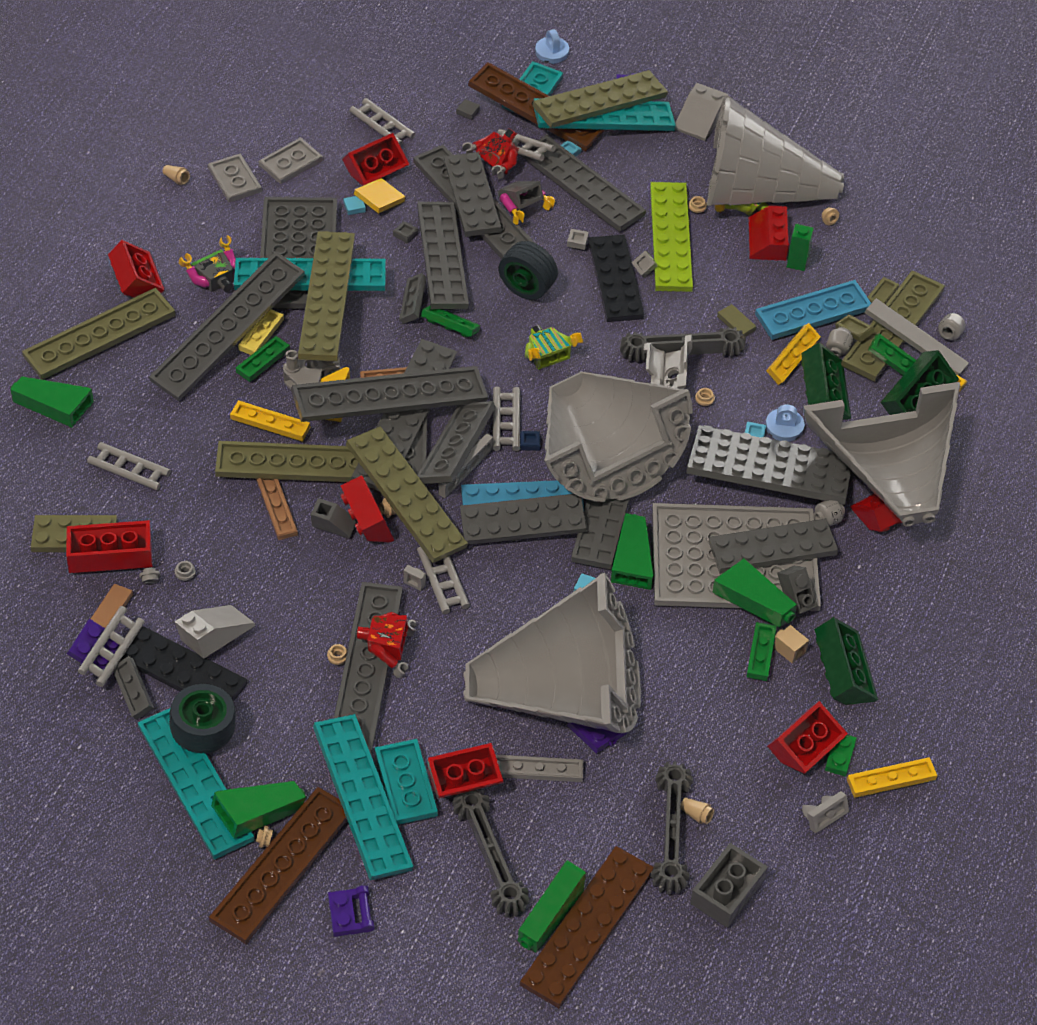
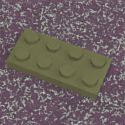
(51, 530)

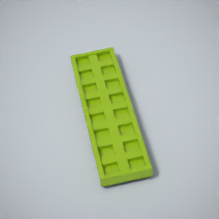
(671, 237)

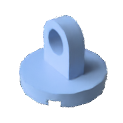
(552, 48)
(785, 423)

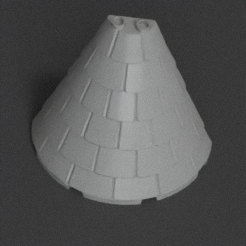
(763, 164)
(614, 434)
(895, 454)
(565, 664)

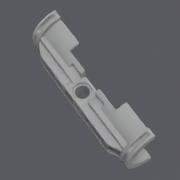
(663, 365)

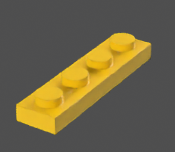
(791, 355)
(270, 420)
(891, 777)

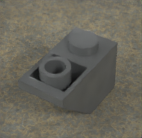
(332, 518)
(797, 587)

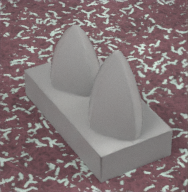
(826, 813)

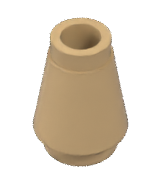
(177, 174)
(698, 810)

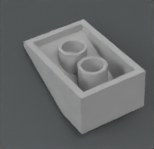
(700, 112)
(212, 628)

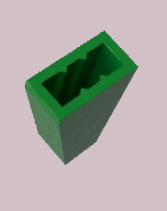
(53, 399)
(633, 558)
(755, 593)
(256, 806)
(552, 907)

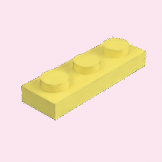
(261, 332)

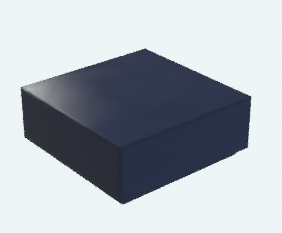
(530, 440)

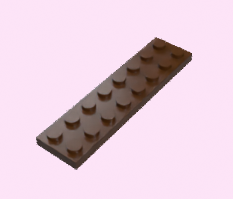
(519, 98)
(280, 866)
(586, 927)

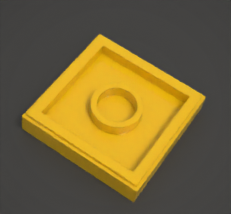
(379, 195)

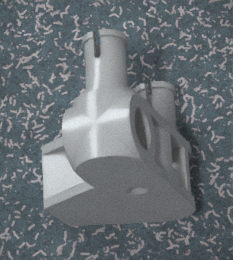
(297, 373)

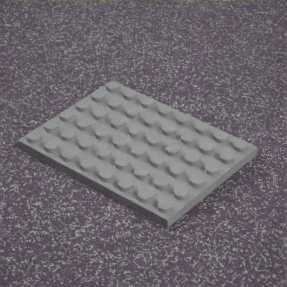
(683, 554)

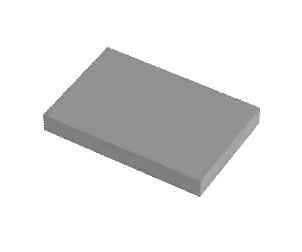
(290, 160)
(234, 177)

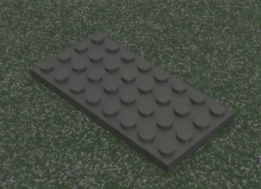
(292, 229)
(769, 464)

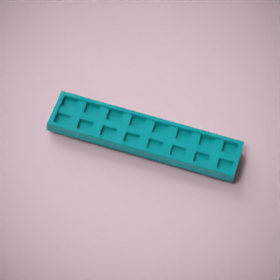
(644, 116)
(364, 273)
(193, 782)
(363, 797)

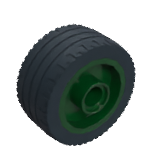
(528, 270)
(202, 718)

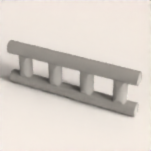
(383, 130)
(530, 143)
(514, 425)
(134, 474)
(439, 587)
(98, 648)

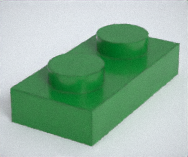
(840, 756)

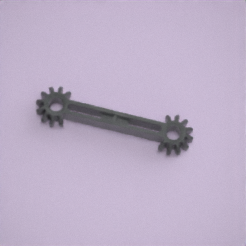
(725, 341)
(672, 828)
(491, 852)

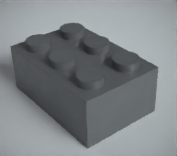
(728, 885)

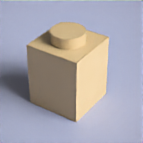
(791, 644)

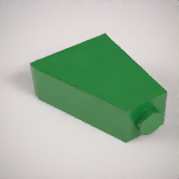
(800, 247)

